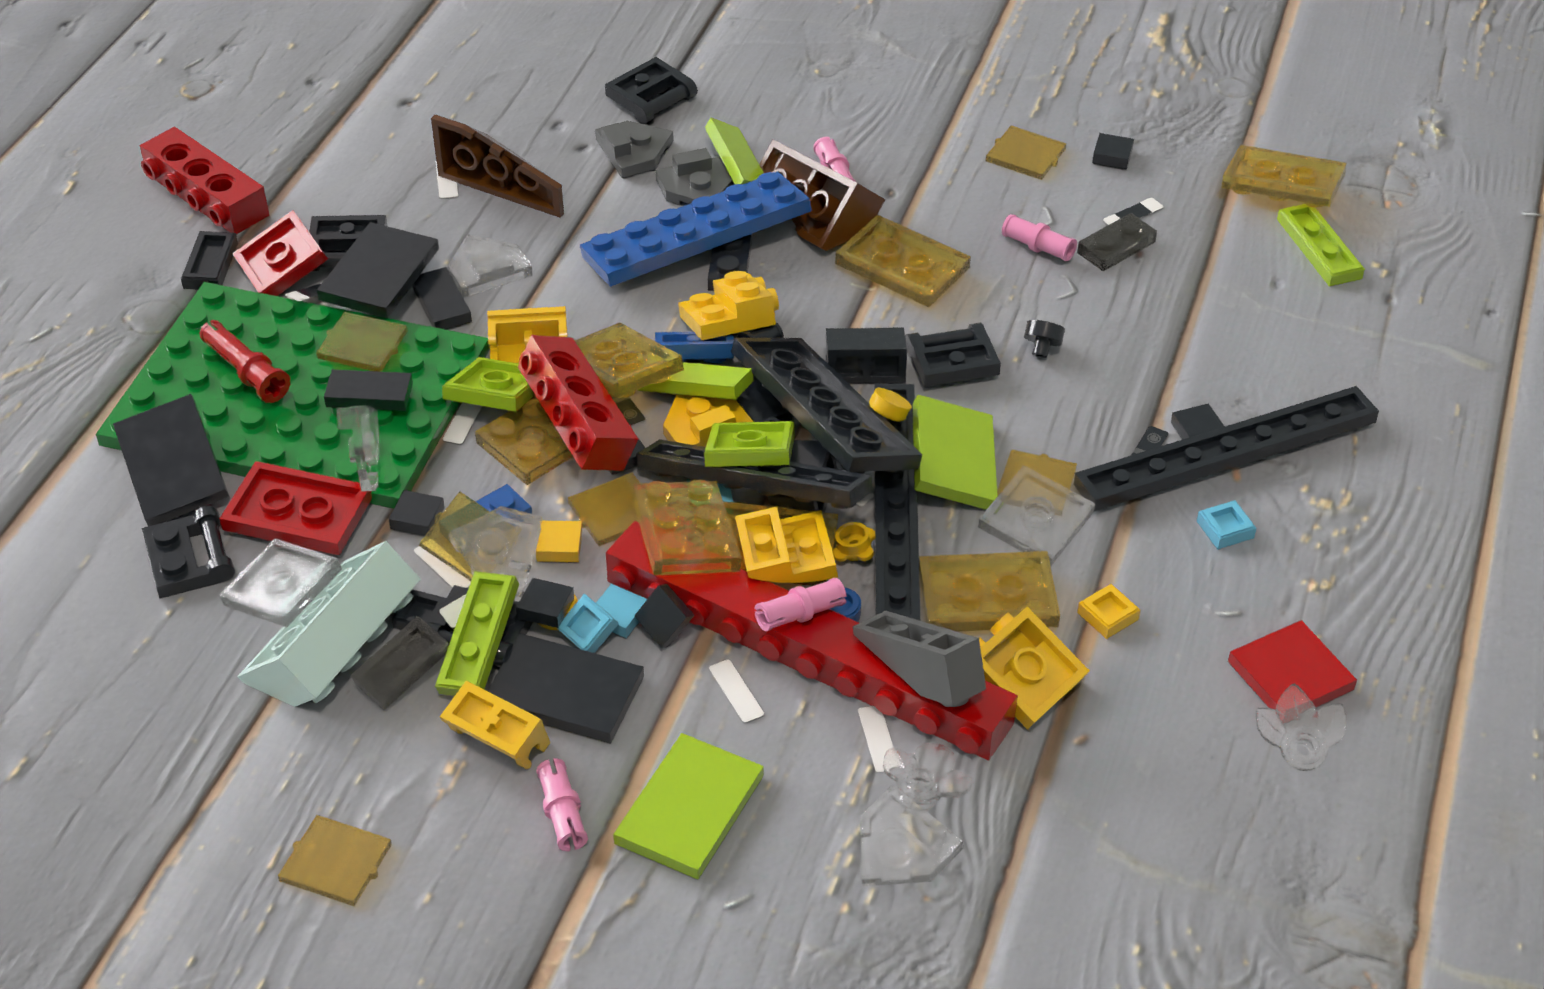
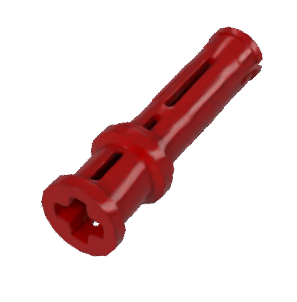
(252, 367)

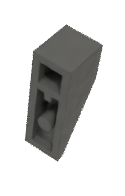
(926, 656)

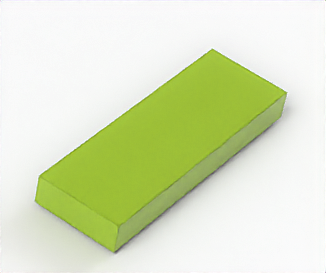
(733, 151)
(1320, 244)
(706, 381)
(477, 632)

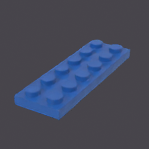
(694, 228)

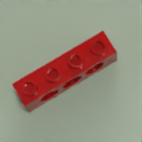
(204, 180)
(577, 403)

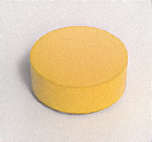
(889, 404)

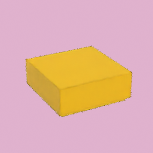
(559, 541)
(1108, 611)

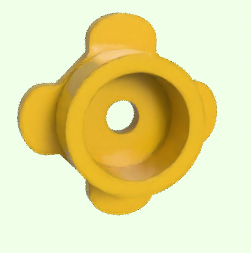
(854, 542)

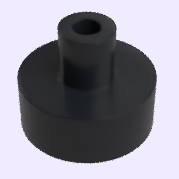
(1043, 335)

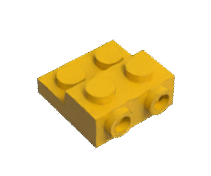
(737, 306)
(1030, 663)

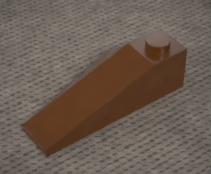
(489, 166)
(837, 203)

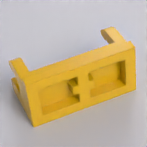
(512, 329)
(496, 723)

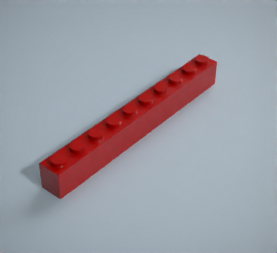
(815, 648)

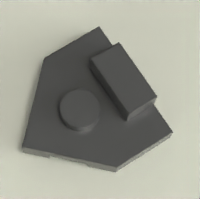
(633, 146)
(693, 176)

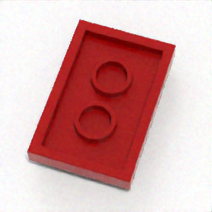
(296, 508)

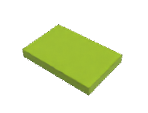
(955, 452)
(689, 805)

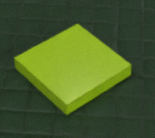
(490, 385)
(750, 444)

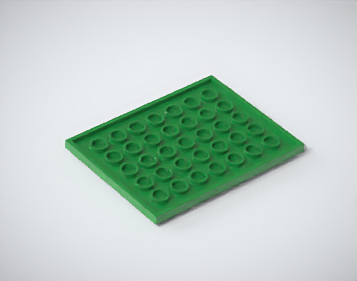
(299, 427)

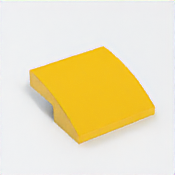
(786, 548)

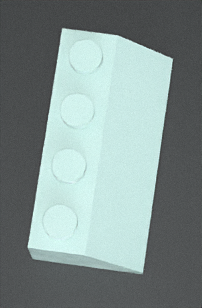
(333, 627)

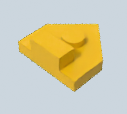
(693, 416)

